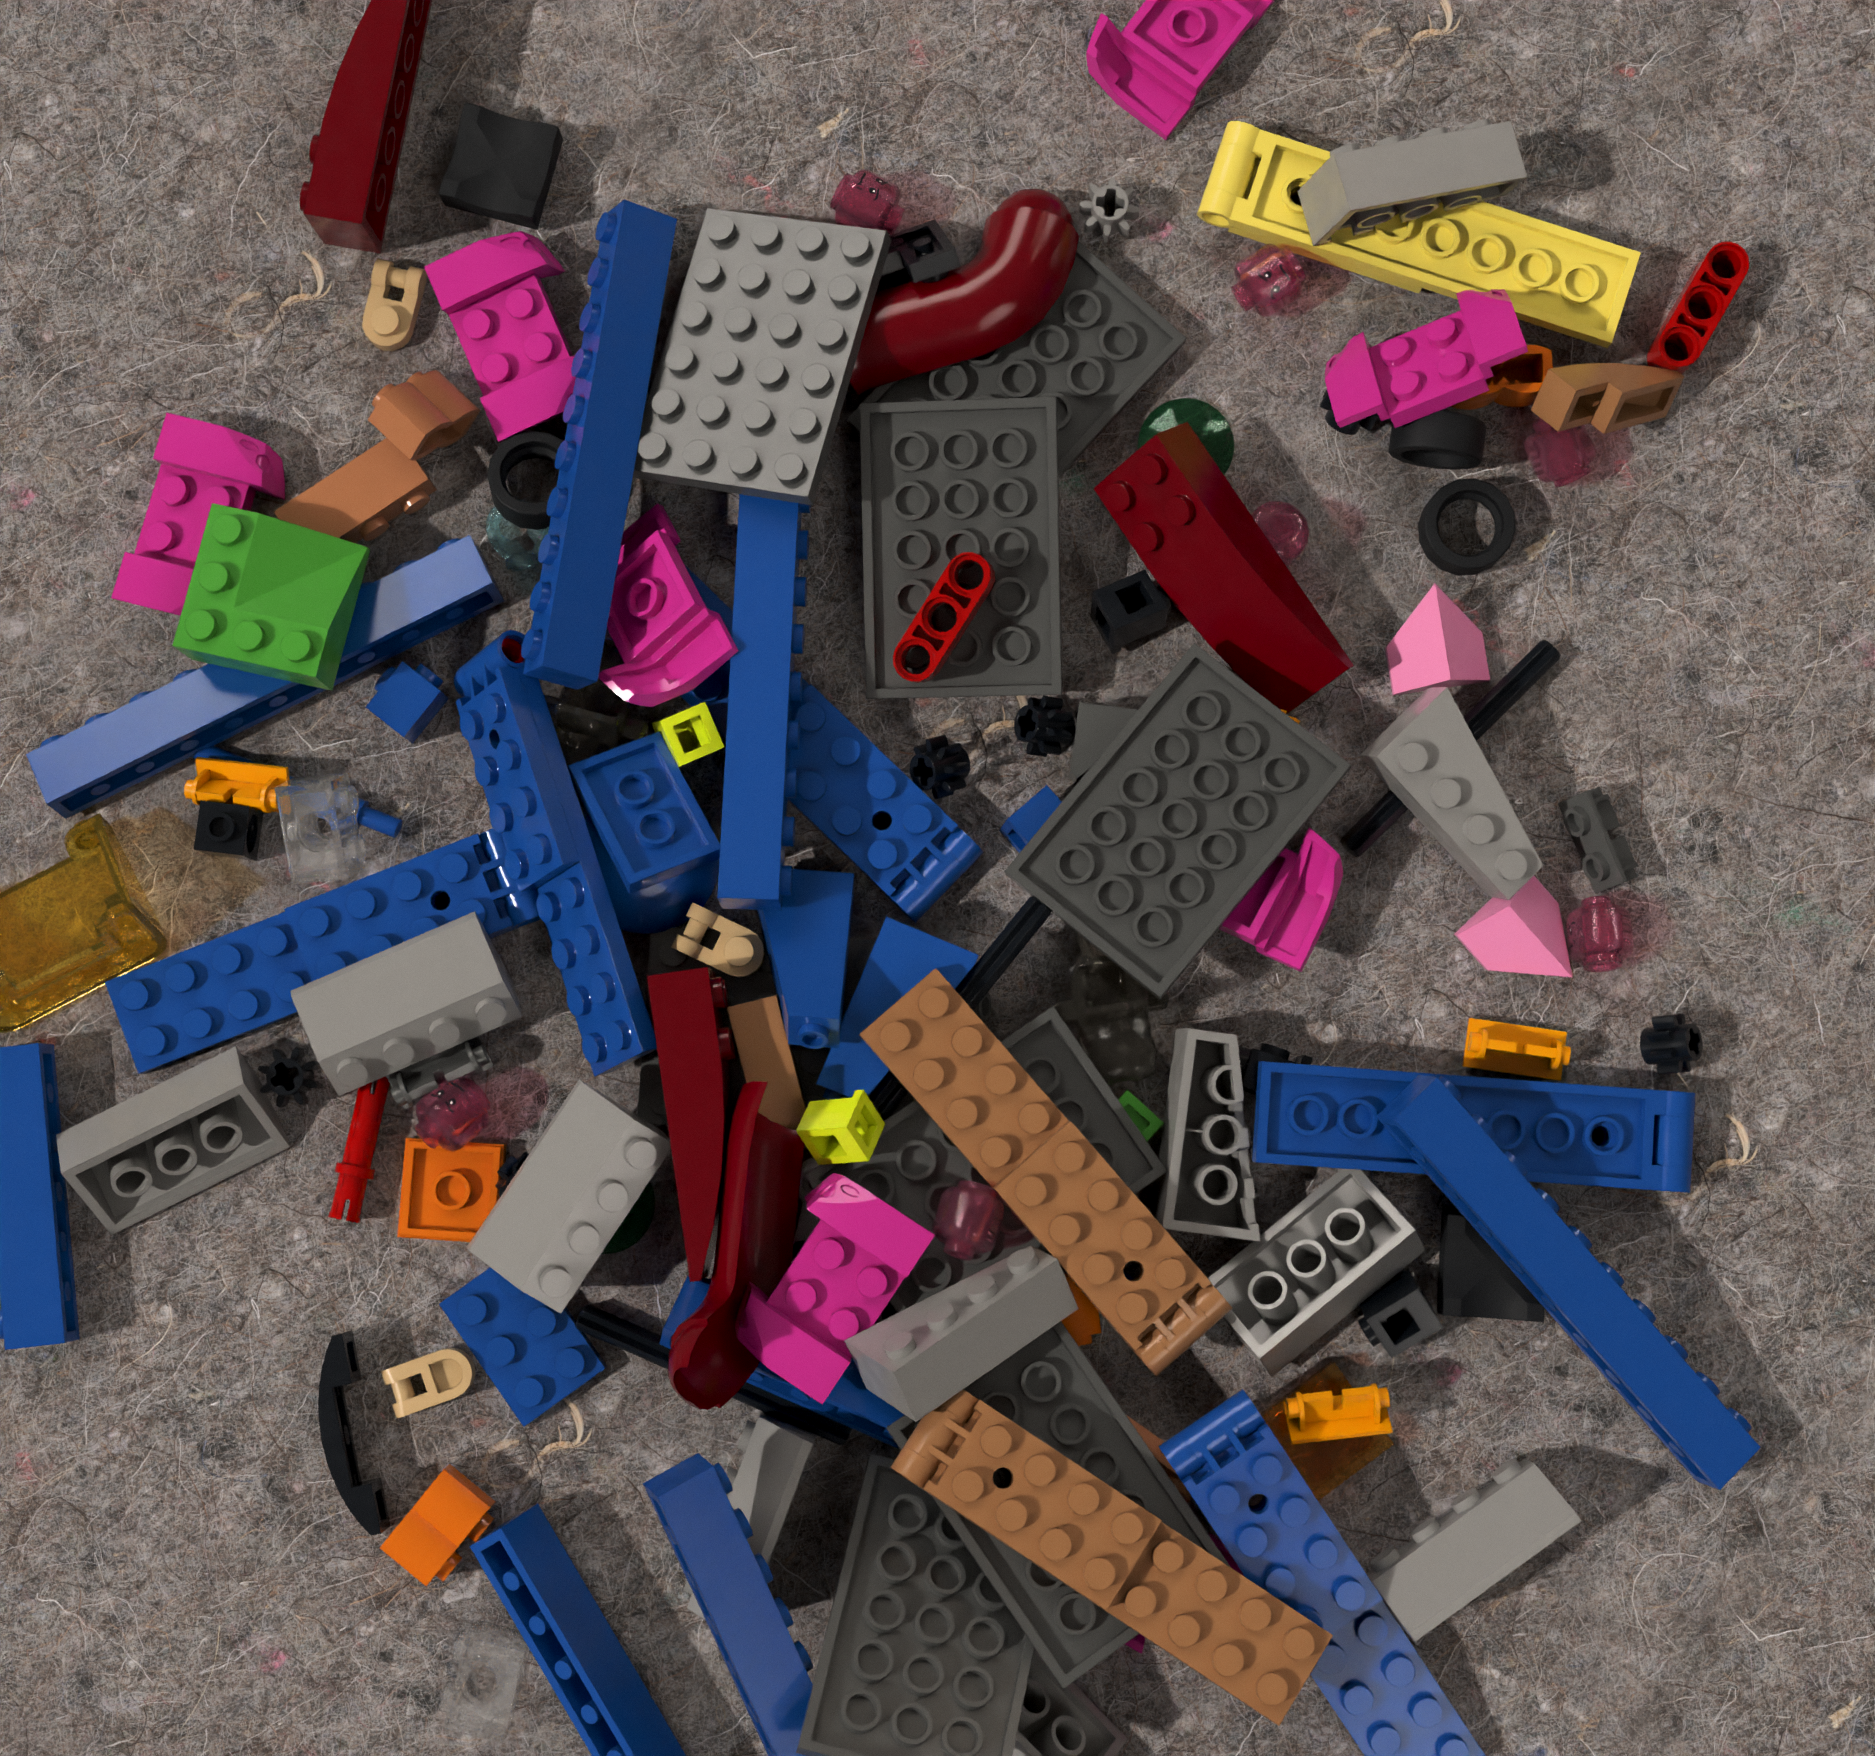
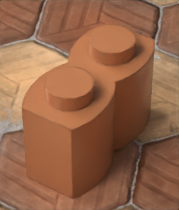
(422, 414)

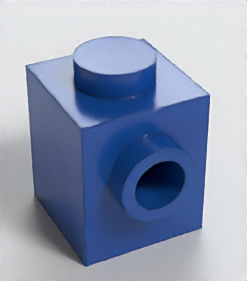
(407, 699)

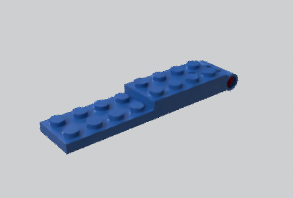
(850, 783)
(551, 849)
(248, 974)
(1331, 1121)
(1301, 1559)

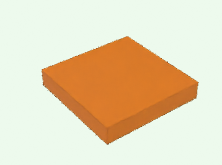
(448, 1191)

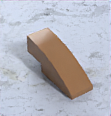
(1605, 395)
(768, 1059)

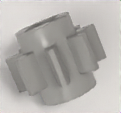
(1109, 195)

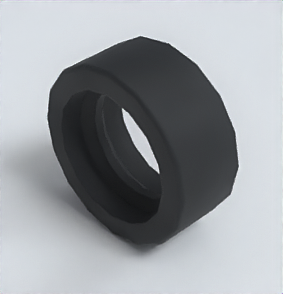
(1440, 441)
(509, 454)
(1490, 498)

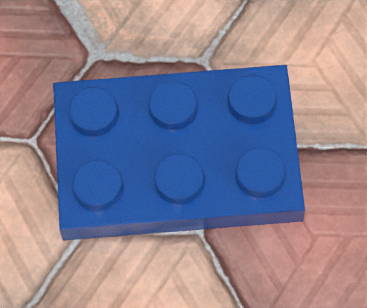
(644, 812)
(522, 1344)

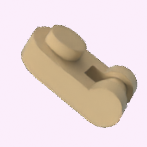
(387, 321)
(736, 952)
(444, 1374)

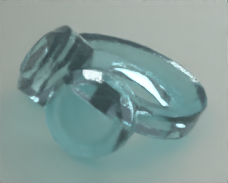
(515, 556)

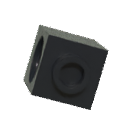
(228, 830)

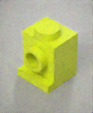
(689, 734)
(841, 1129)

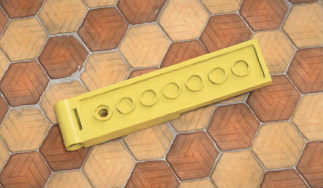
(1547, 270)

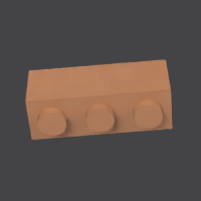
(362, 495)

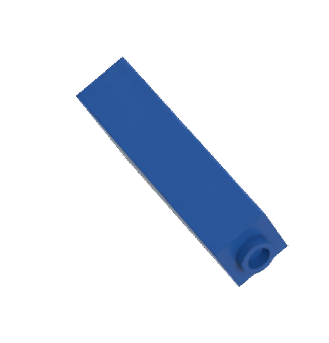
(810, 955)
(894, 967)

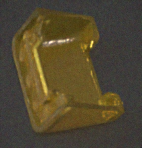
(73, 927)

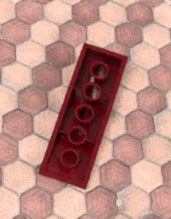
(365, 127)
(1221, 568)
(697, 1098)

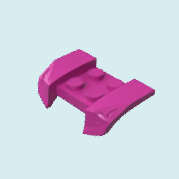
(1167, 54)
(508, 328)
(1427, 365)
(197, 468)
(660, 619)
(1290, 903)
(831, 1286)

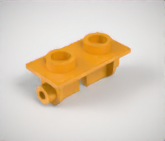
(236, 783)
(1515, 1049)
(1330, 1417)

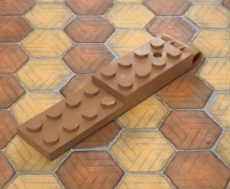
(1046, 1171)
(1114, 1553)

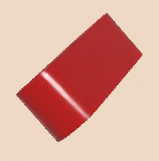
(1710, 292)
(921, 630)

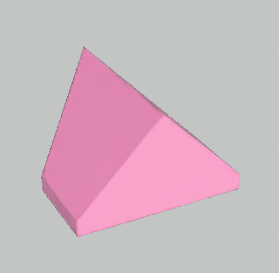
(1436, 648)
(1519, 934)

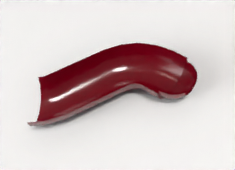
(978, 306)
(751, 1246)

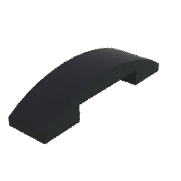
(362, 1498)

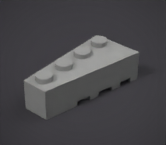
(1410, 177)
(1451, 789)
(1205, 1141)
(961, 1332)

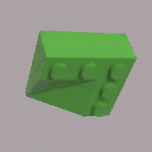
(270, 598)

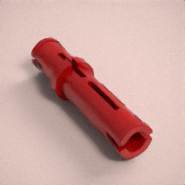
(359, 1151)

